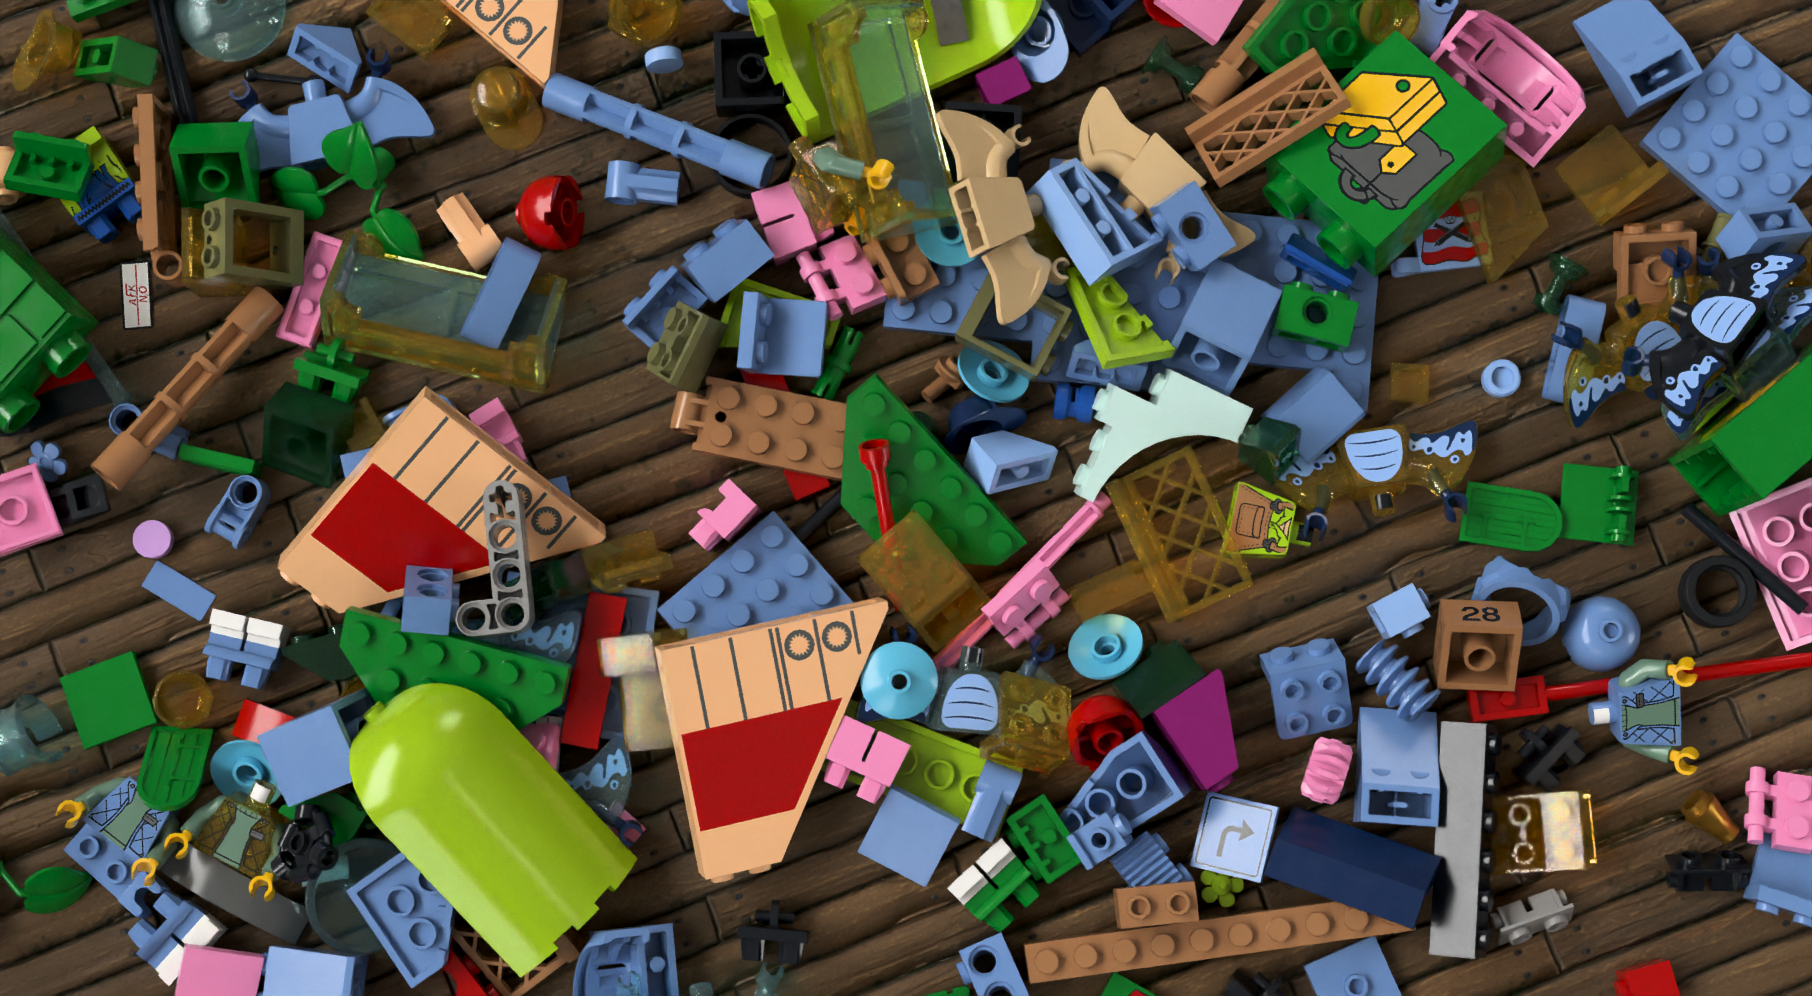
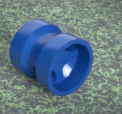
(1074, 402)

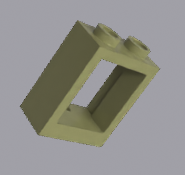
(285, 244)
(1044, 360)

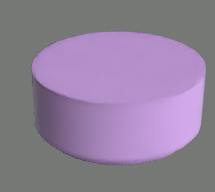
(153, 539)

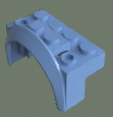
(640, 948)

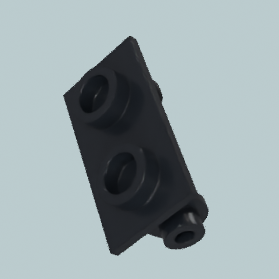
(1725, 869)

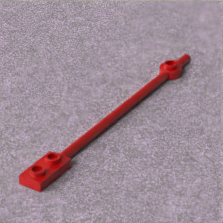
(1532, 695)

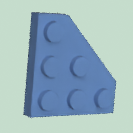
(406, 917)

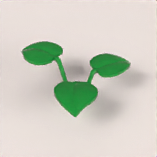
(352, 154)
(50, 888)

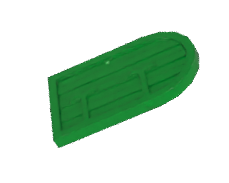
(1509, 518)
(173, 766)

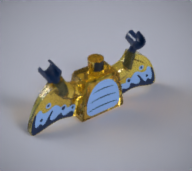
(1595, 369)
(1379, 465)

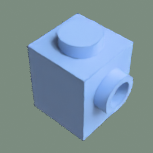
(1400, 612)

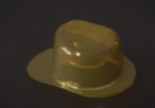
(46, 51)
(506, 107)

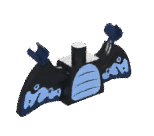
(1717, 329)

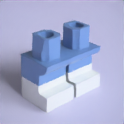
(247, 642)
(184, 924)

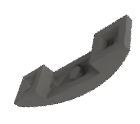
(230, 891)

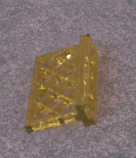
(1149, 548)

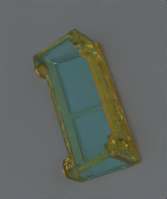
(885, 112)
(418, 309)

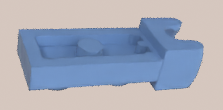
(113, 870)

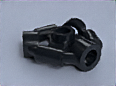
(306, 846)

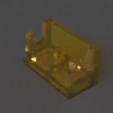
(1109, 591)

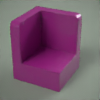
(1002, 82)

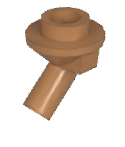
(949, 376)

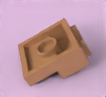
(1639, 261)

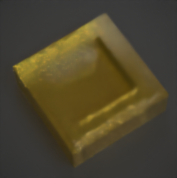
(1408, 383)

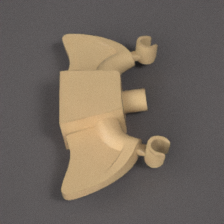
(1144, 168)
(997, 212)

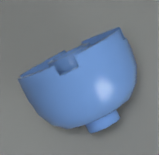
(1600, 633)

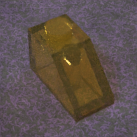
(635, 651)

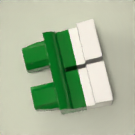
(1009, 876)

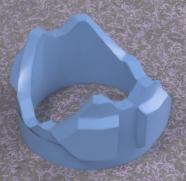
(1504, 574)

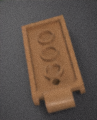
(156, 186)
(764, 427)

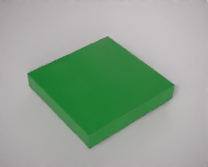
(109, 700)

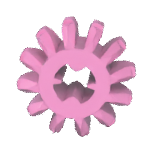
(1326, 770)

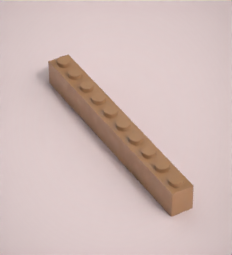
(1200, 940)

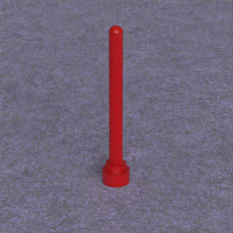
(875, 456)

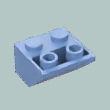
(726, 259)

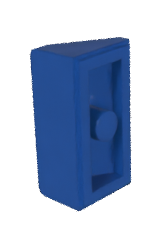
(1316, 263)

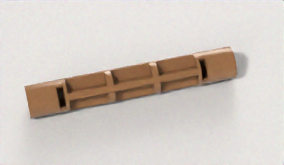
(1232, 67)
(134, 446)

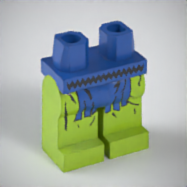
(107, 193)

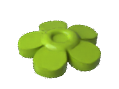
(1221, 886)

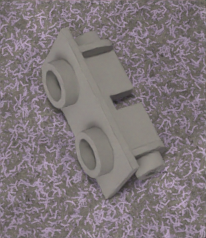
(1546, 914)

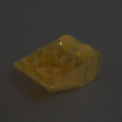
(924, 580)
(1544, 833)

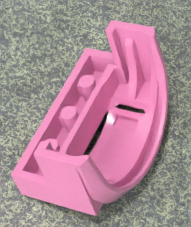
(1519, 70)

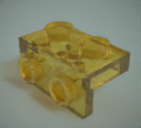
(413, 22)
(625, 560)

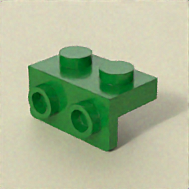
(49, 166)

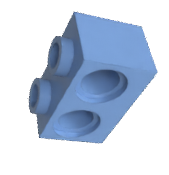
(429, 600)
(1003, 976)

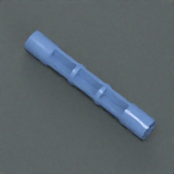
(679, 138)

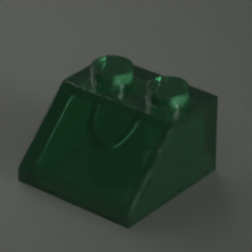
(306, 433)
(1157, 678)

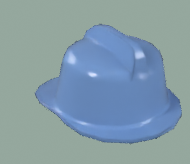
(1044, 46)

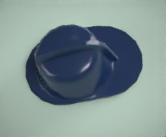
(979, 417)

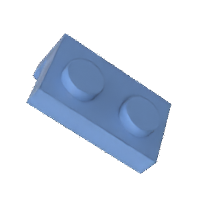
(647, 315)

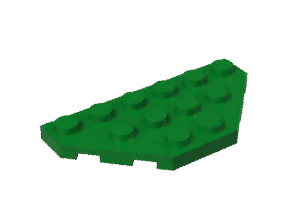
(1304, 24)
(920, 478)
(394, 661)

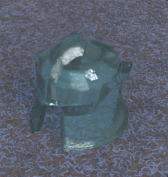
(15, 746)

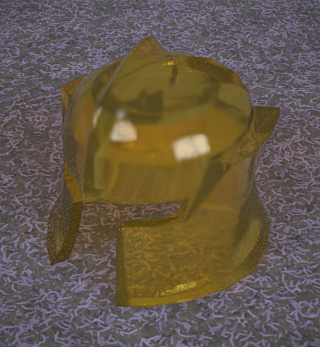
(644, 21)

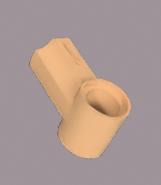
(474, 237)

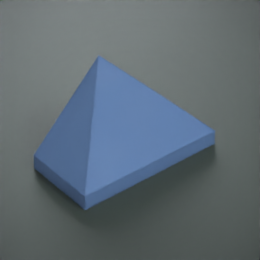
(327, 52)
(1086, 366)

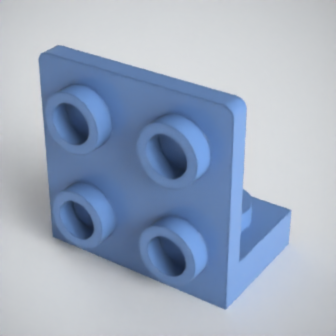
(782, 336)

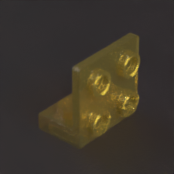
(1607, 174)
(1030, 724)

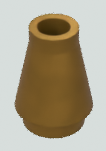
(1707, 814)

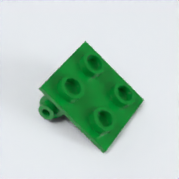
(1599, 503)

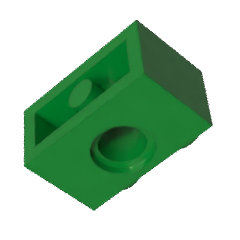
(1292, 323)

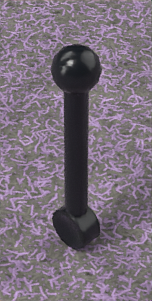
(252, 75)

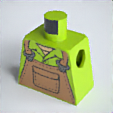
(1263, 523)

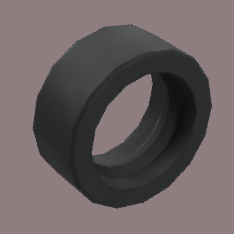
(1743, 578)

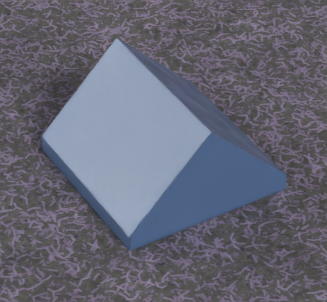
(1319, 409)

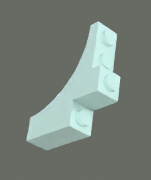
(1132, 424)

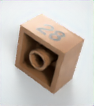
(1477, 645)

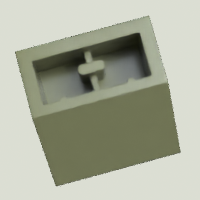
(686, 347)

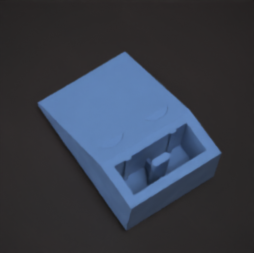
(1637, 53)
(1396, 769)

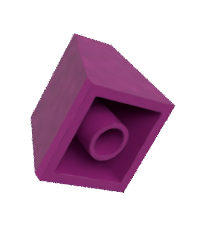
(1200, 732)

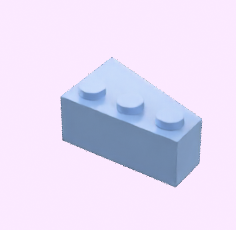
(1090, 223)

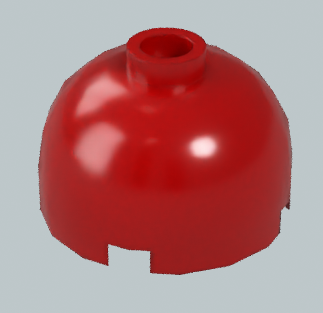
(550, 212)
(1099, 727)

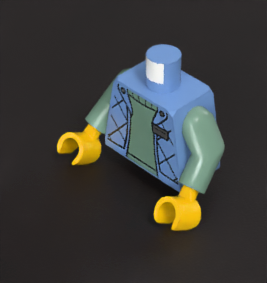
(1647, 710)
(127, 823)

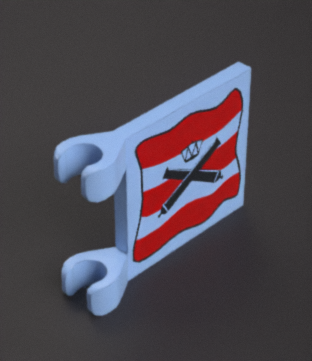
(1440, 248)

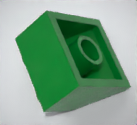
(215, 162)

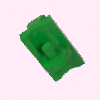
(334, 365)

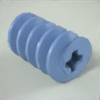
(1396, 681)

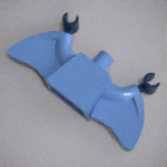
(297, 137)

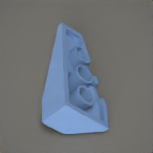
(1134, 780)

